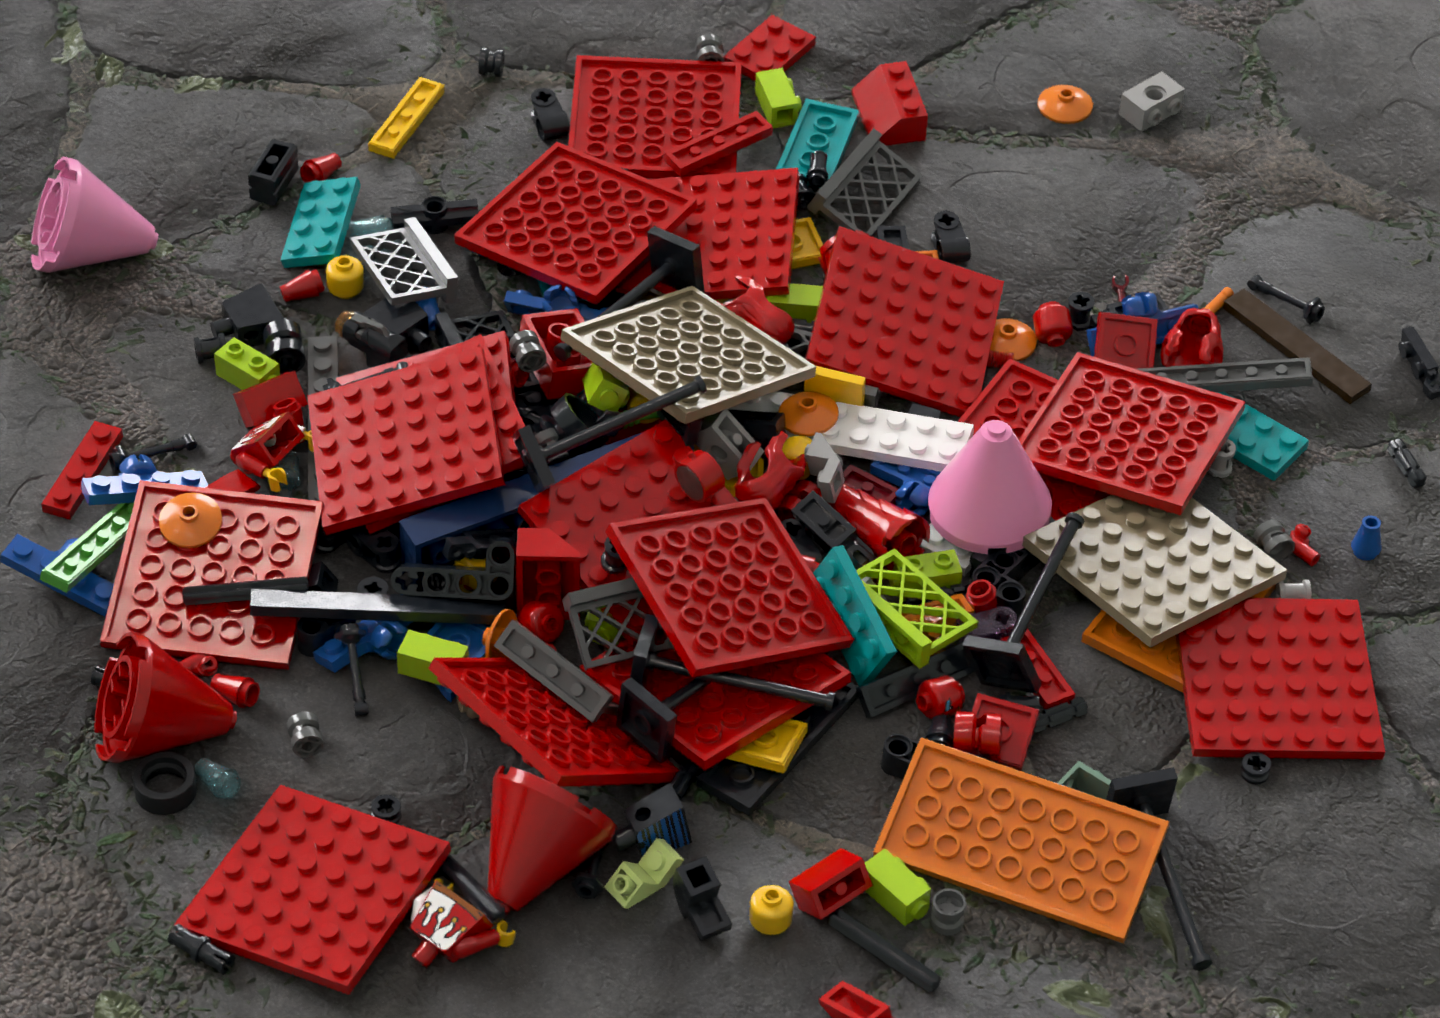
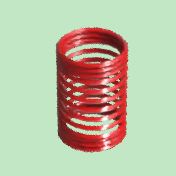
(998, 359)

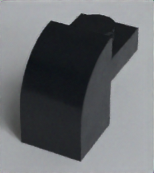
(697, 898)

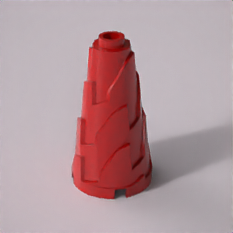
(882, 524)

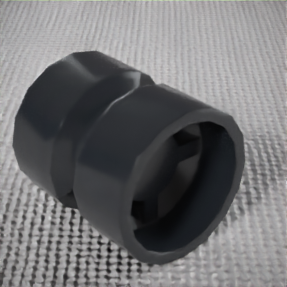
(284, 344)

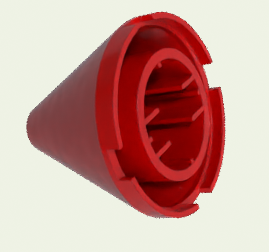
(154, 704)
(537, 836)

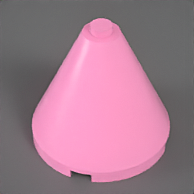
(85, 222)
(989, 493)

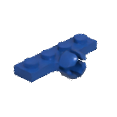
(554, 299)
(1146, 305)
(913, 484)
(124, 487)
(32, 558)
(380, 637)

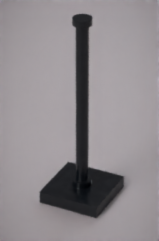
(673, 263)
(536, 457)
(647, 660)
(1007, 662)
(650, 720)
(1153, 795)

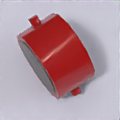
(699, 476)

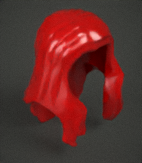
(760, 312)
(1193, 340)
(776, 481)

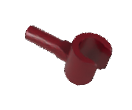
(1121, 290)

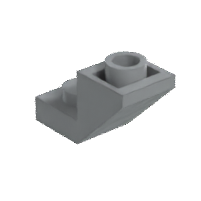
(826, 466)

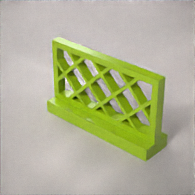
(906, 634)

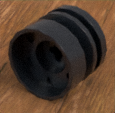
(571, 417)

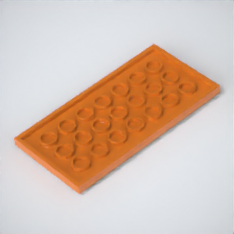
(1022, 839)

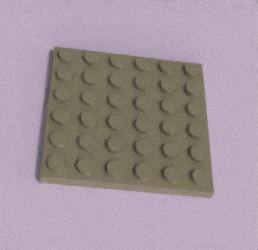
(686, 336)
(1157, 566)

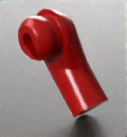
(1302, 548)
(201, 664)

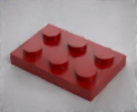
(771, 47)

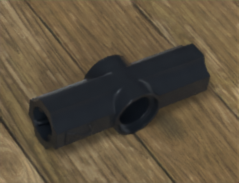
(435, 213)

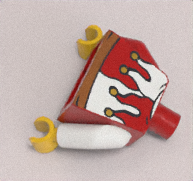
(267, 446)
(452, 926)

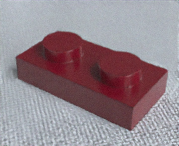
(868, 483)

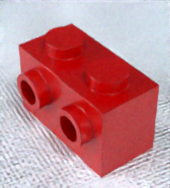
(258, 400)
(830, 883)

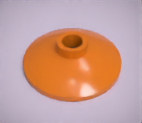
(1065, 104)
(1013, 337)
(809, 413)
(193, 530)
(493, 633)

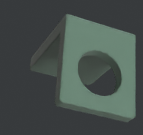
(1086, 780)

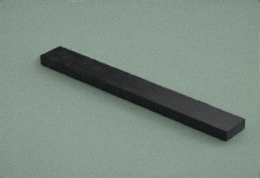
(373, 606)

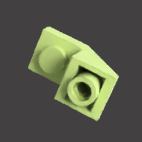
(637, 881)

